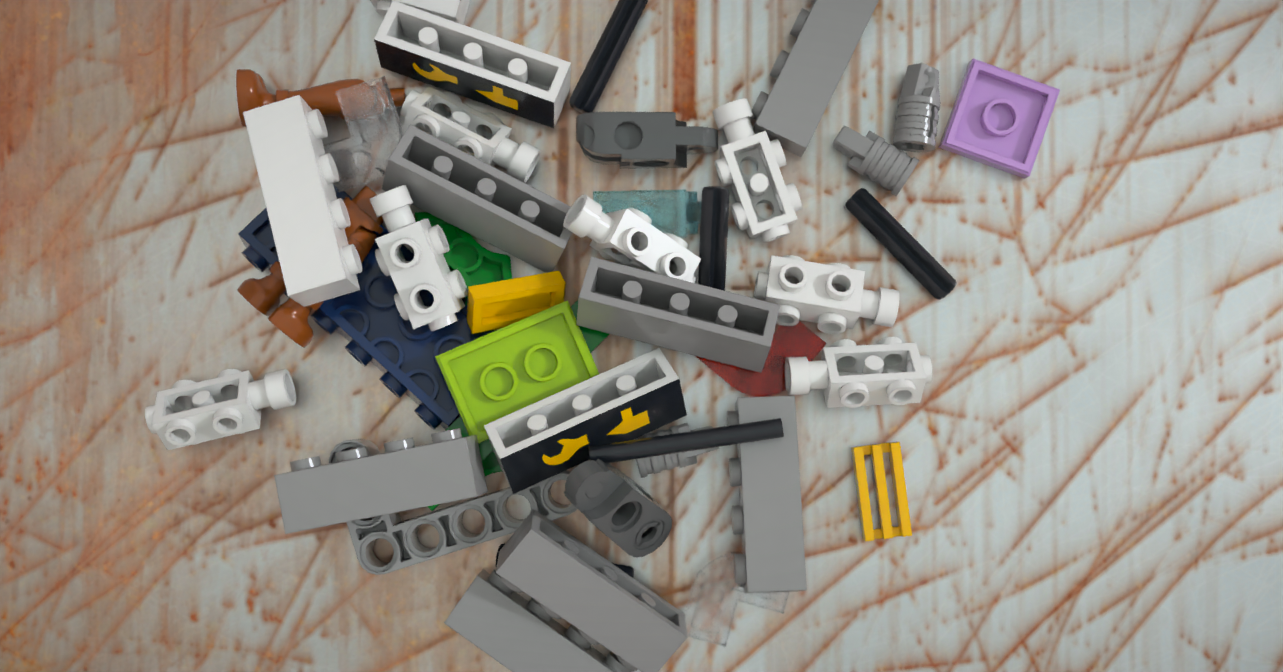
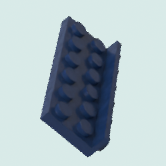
(377, 329)

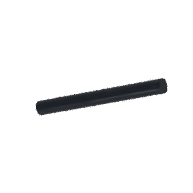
(687, 441)

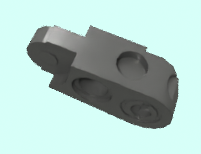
(642, 139)
(618, 507)

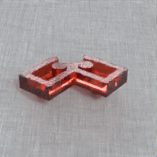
(786, 342)

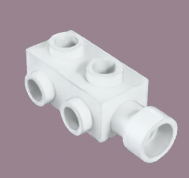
(465, 131)
(765, 184)
(634, 237)
(425, 271)
(823, 295)
(862, 373)
(216, 408)

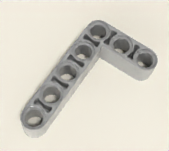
(447, 521)

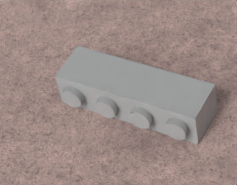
(810, 71)
(479, 199)
(677, 314)
(380, 483)
(769, 500)
(591, 594)
(522, 633)

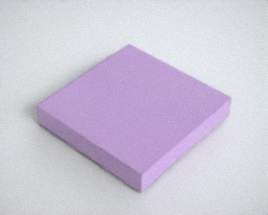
(999, 118)

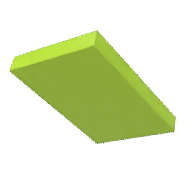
(516, 367)

